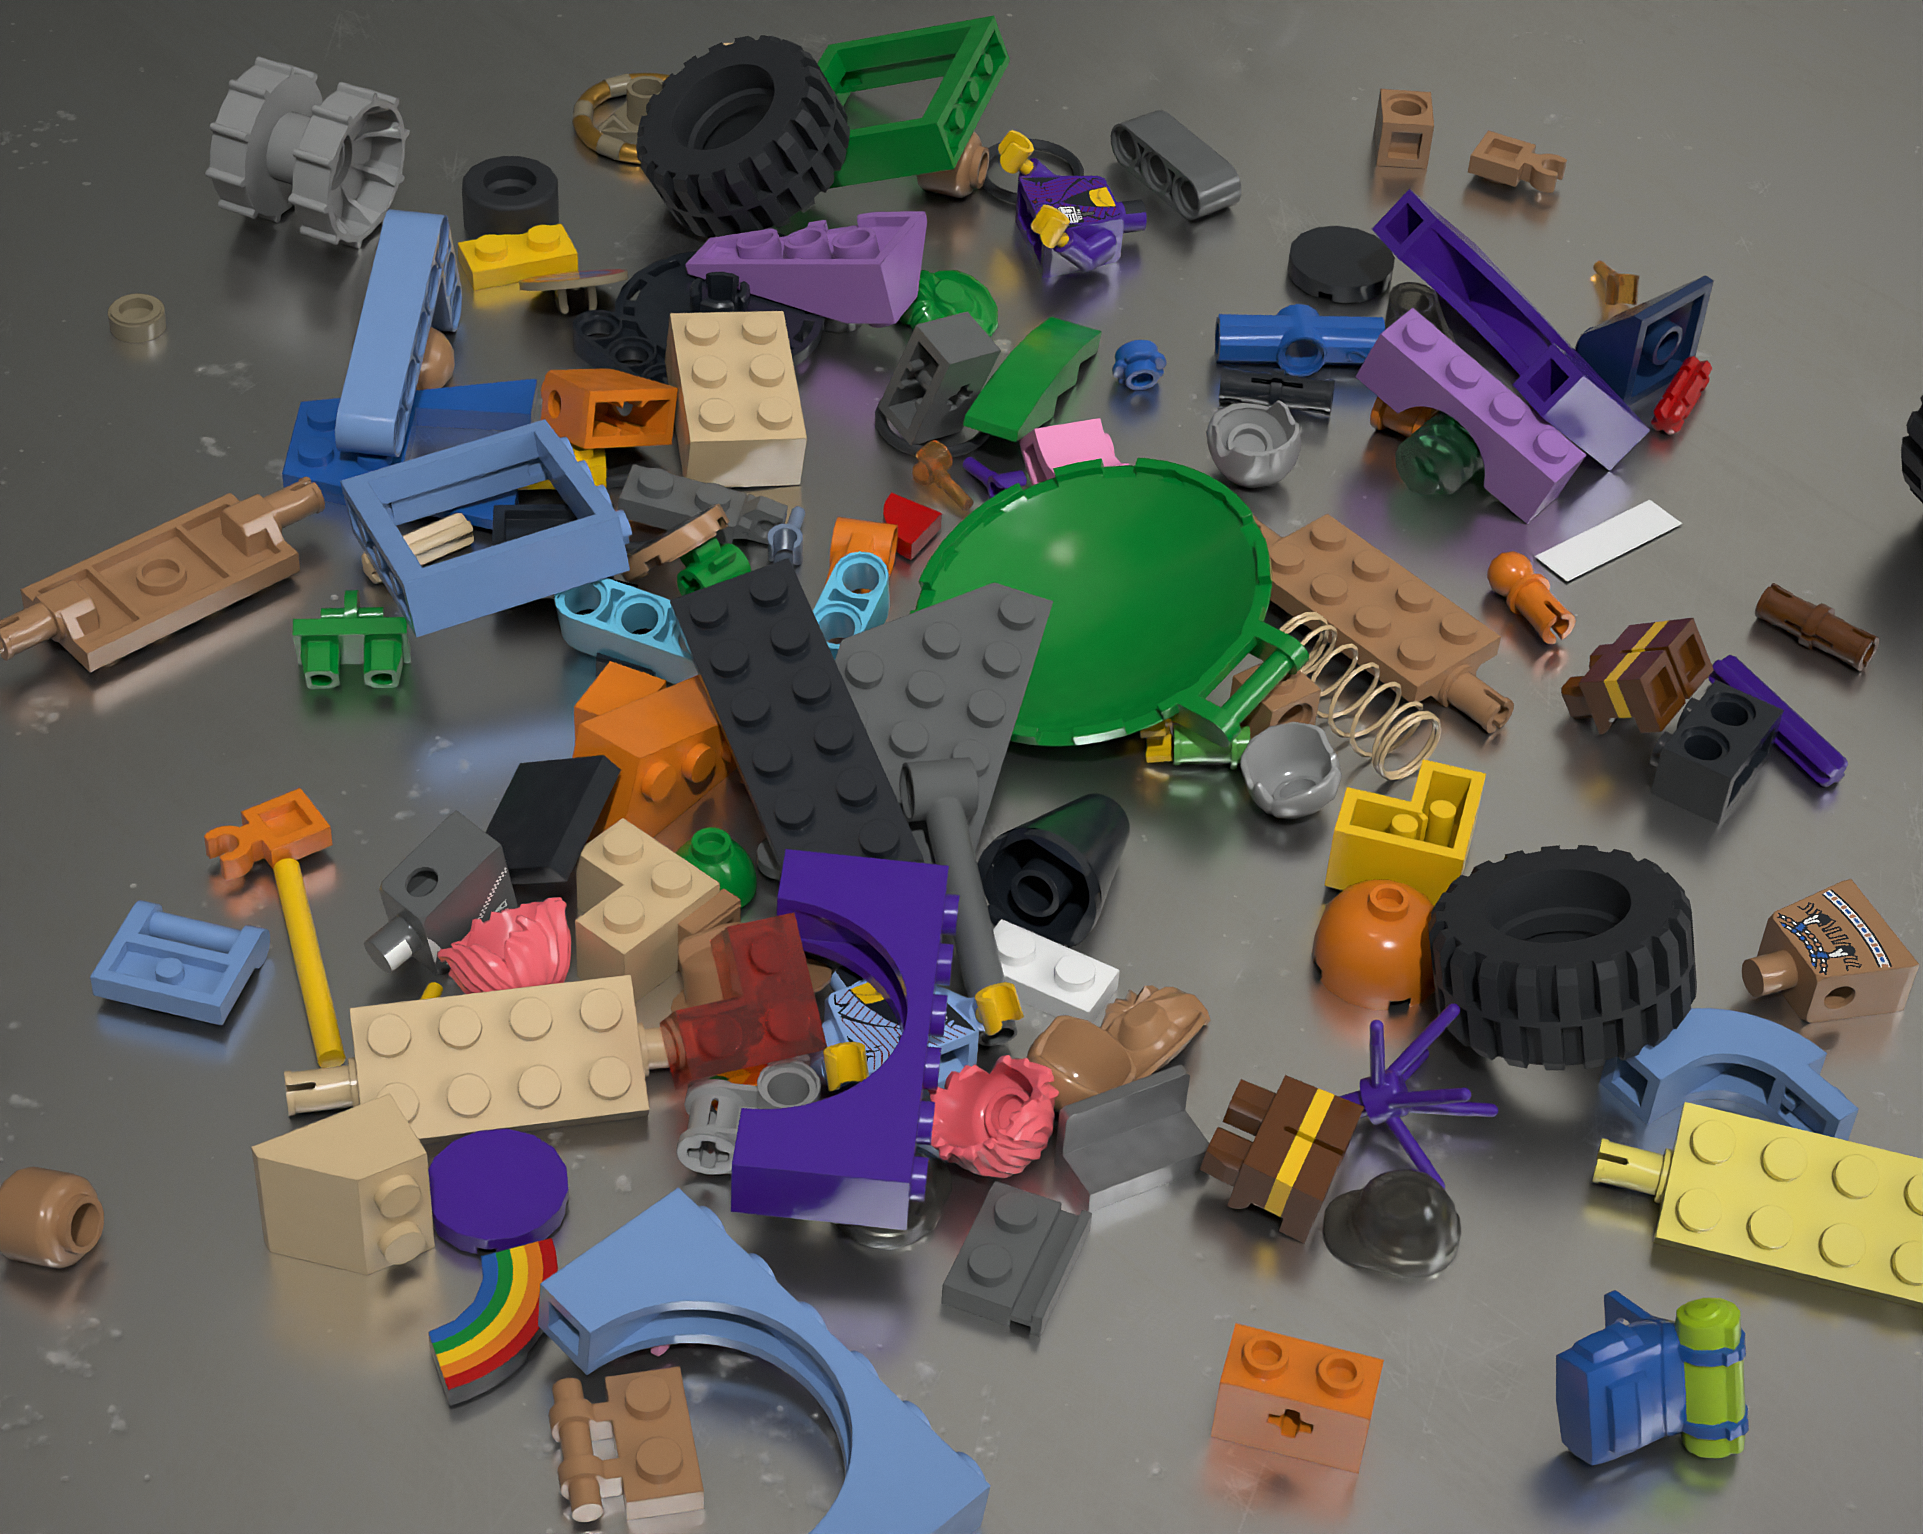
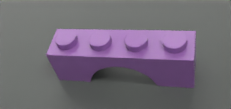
(1521, 452)

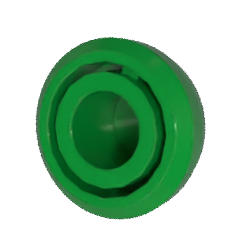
(722, 860)

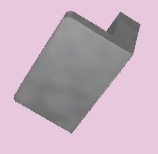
(1129, 1139)

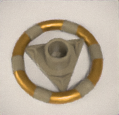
(620, 129)

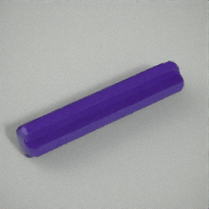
(1794, 734)

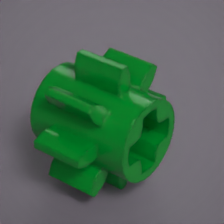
(710, 565)

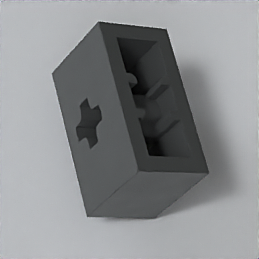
(938, 378)

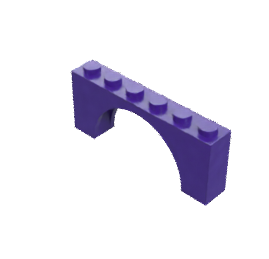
(1550, 369)
(857, 1150)

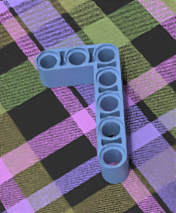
(408, 292)

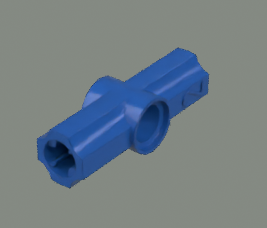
(1295, 339)

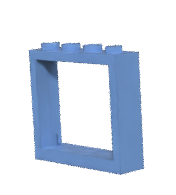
(500, 574)

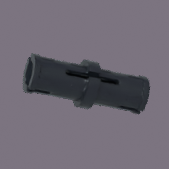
(1267, 388)

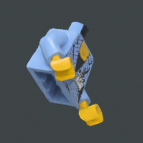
(865, 1031)

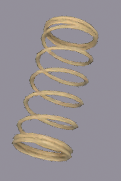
(1378, 755)

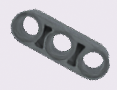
(1176, 164)

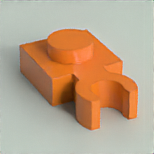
(271, 830)

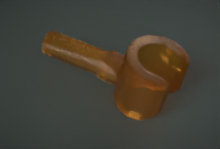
(1619, 286)
(933, 467)

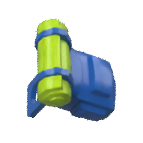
(1655, 1382)

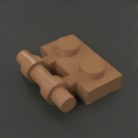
(652, 1444)

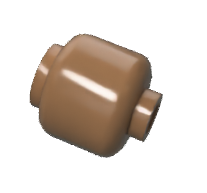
(966, 176)
(48, 1217)

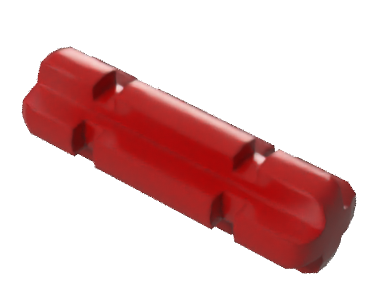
(1681, 395)

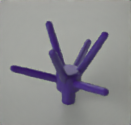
(1387, 1096)

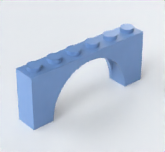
(686, 1281)

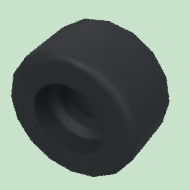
(509, 196)

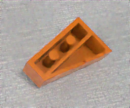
(666, 755)

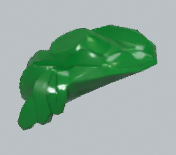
(949, 294)

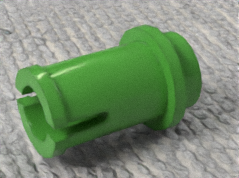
(1195, 749)

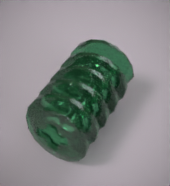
(1438, 457)

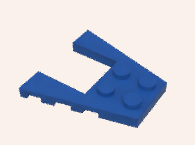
(476, 406)

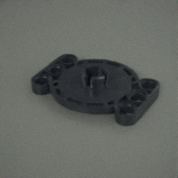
(641, 325)

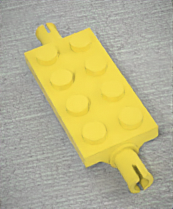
(1783, 1201)

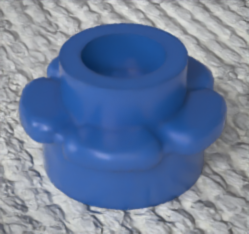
(1138, 364)

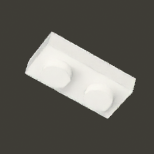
(1054, 975)

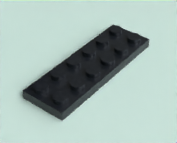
(791, 719)

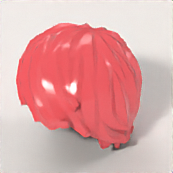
(513, 949)
(994, 1119)

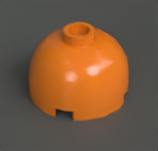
(1376, 944)

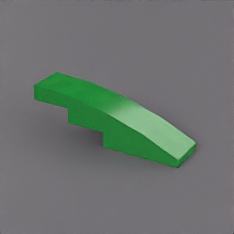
(1031, 378)

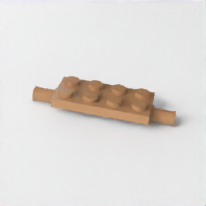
(163, 577)
(1388, 615)

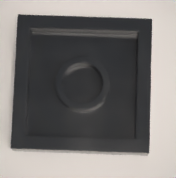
(550, 815)

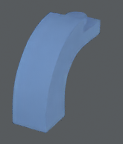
(1737, 1061)

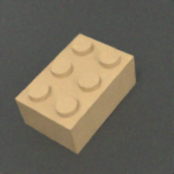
(736, 398)

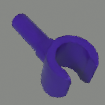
(994, 482)

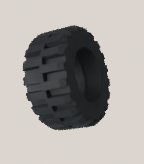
(743, 137)
(1564, 956)

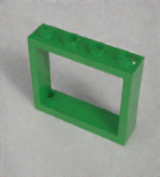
(963, 52)

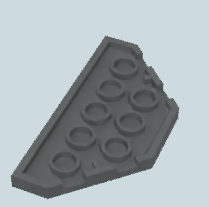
(946, 686)

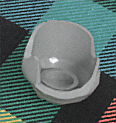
(1254, 443)

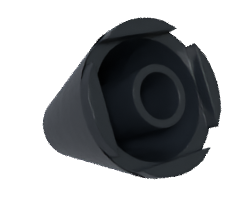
(1056, 868)

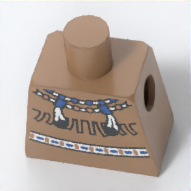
(1832, 958)

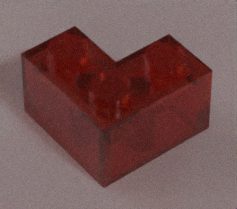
(765, 1010)

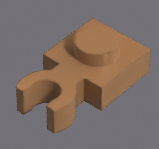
(1509, 160)

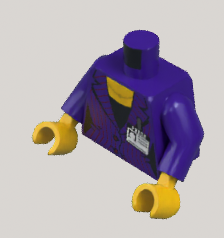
(1066, 219)

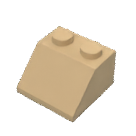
(347, 1190)

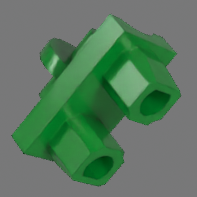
(352, 637)

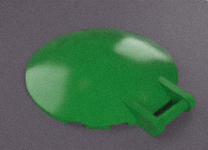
(1151, 595)

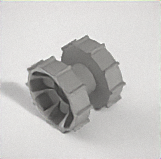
(290, 147)

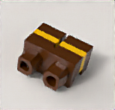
(1641, 676)
(1294, 1153)

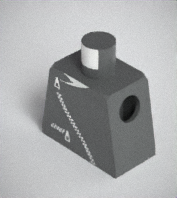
(438, 893)

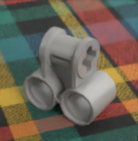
(778, 1086)

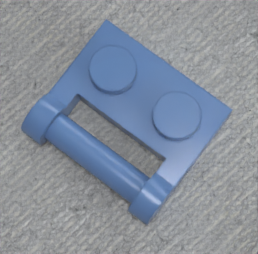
(179, 963)

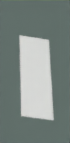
(1608, 540)

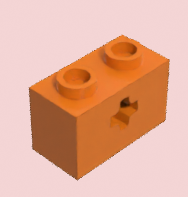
(1296, 1398)

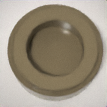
(137, 318)

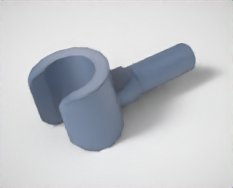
(788, 536)

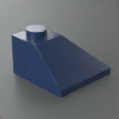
(1648, 342)

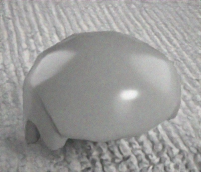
(1291, 770)

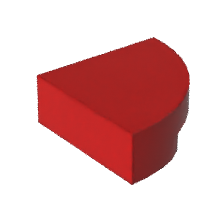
(914, 521)

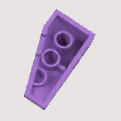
(841, 273)

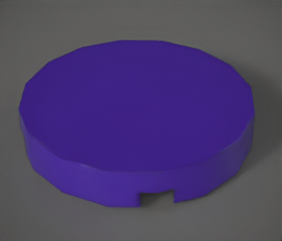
(497, 1190)

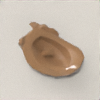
(1154, 1025)

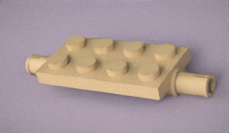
(495, 1060)

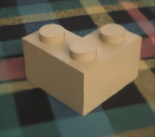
(632, 906)

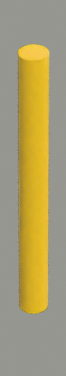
(309, 964)

